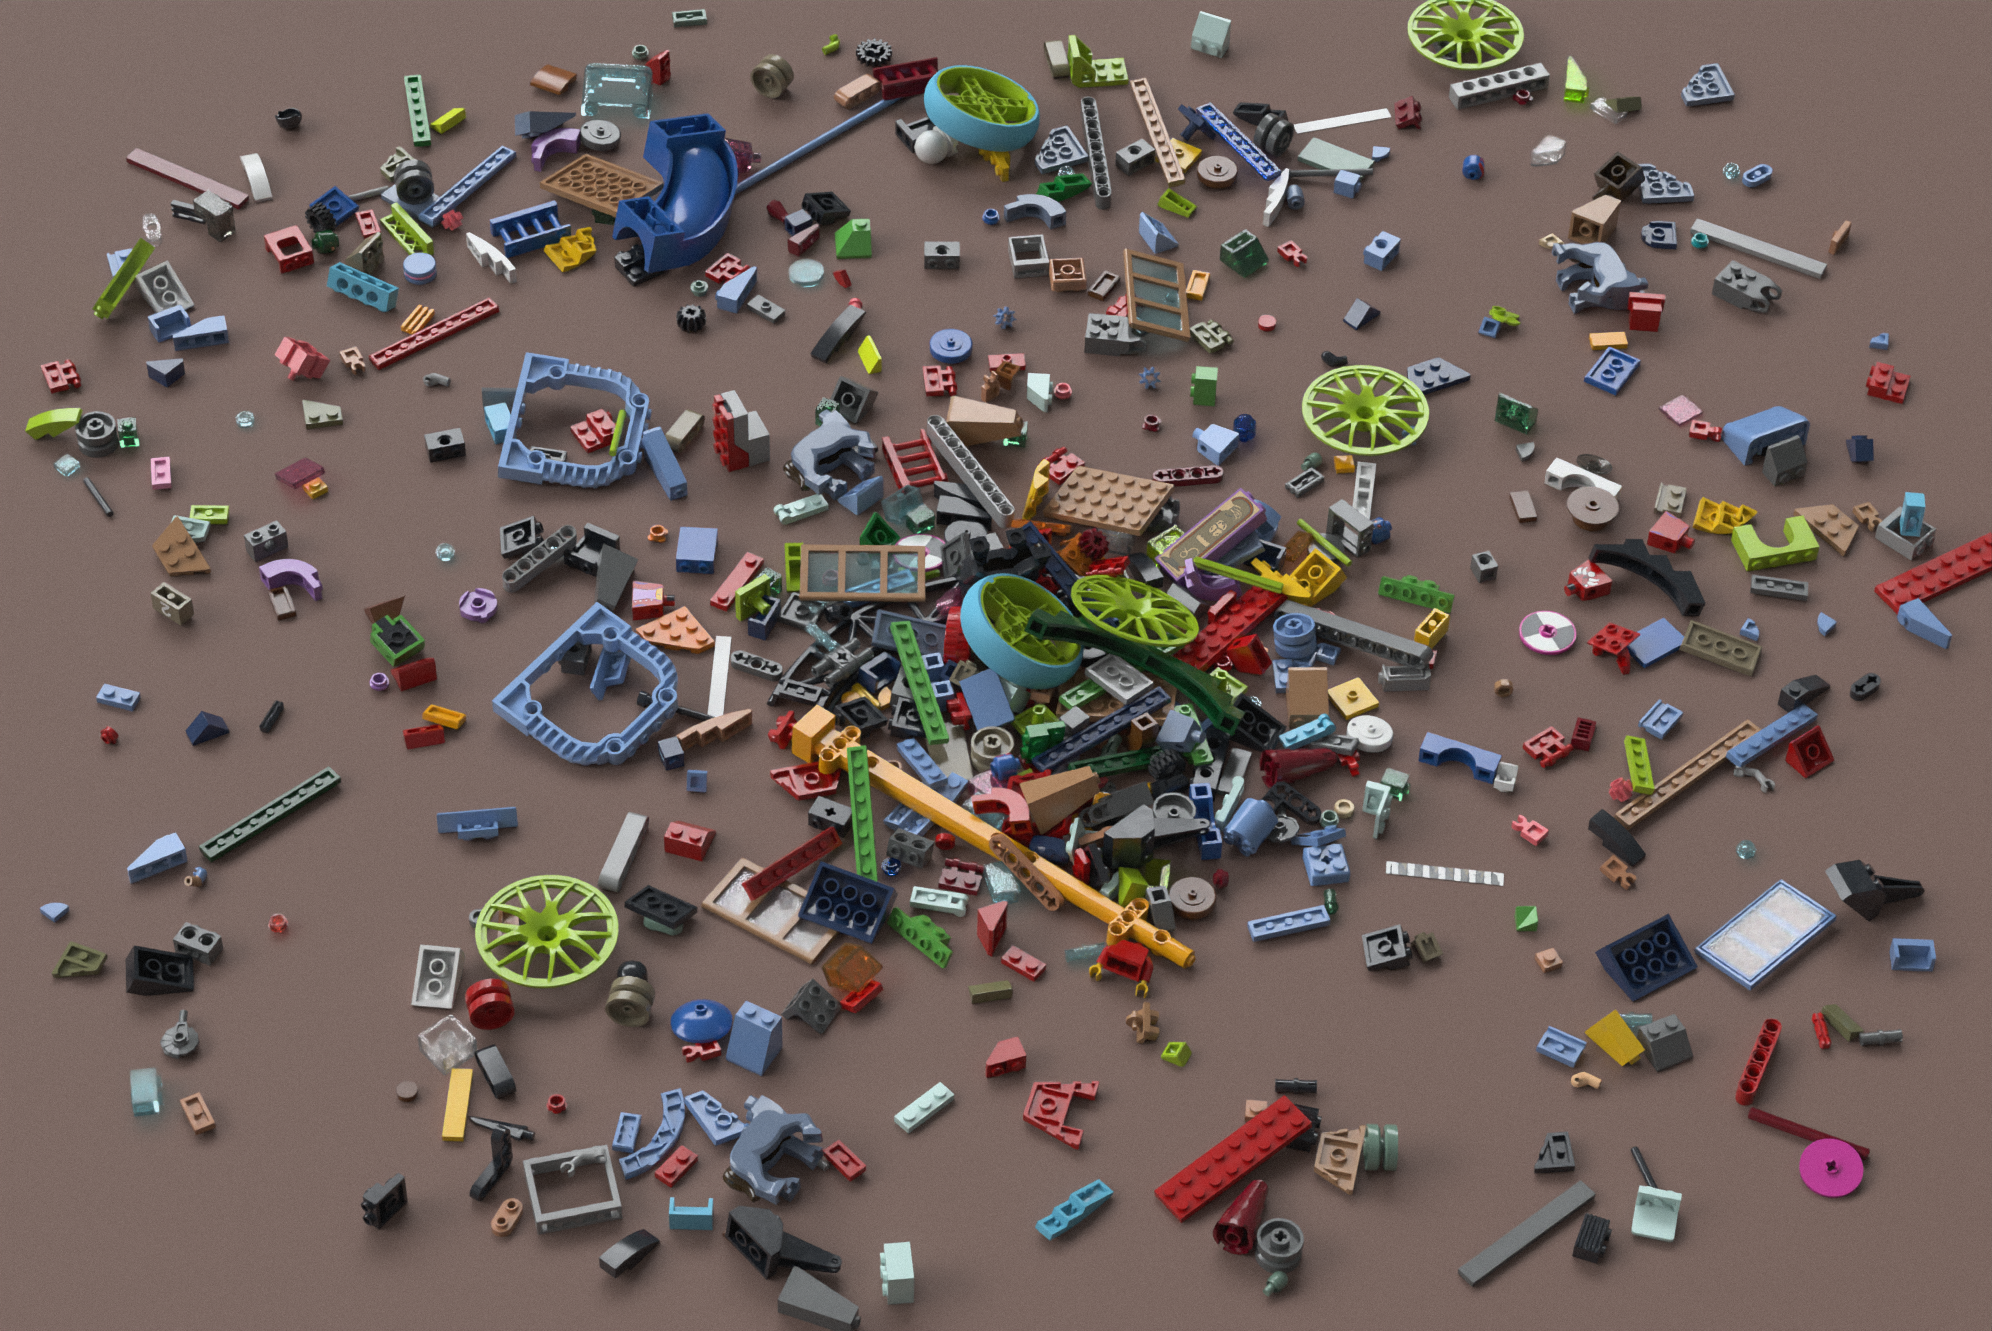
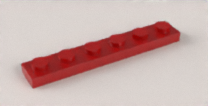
(791, 863)

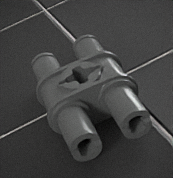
(842, 662)

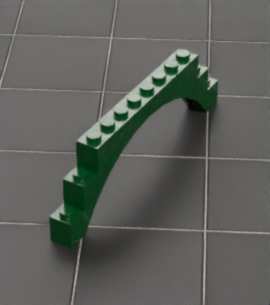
(1189, 680)

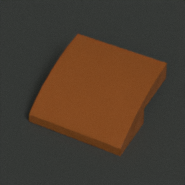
(553, 79)

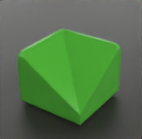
(1526, 918)

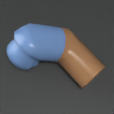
(199, 878)

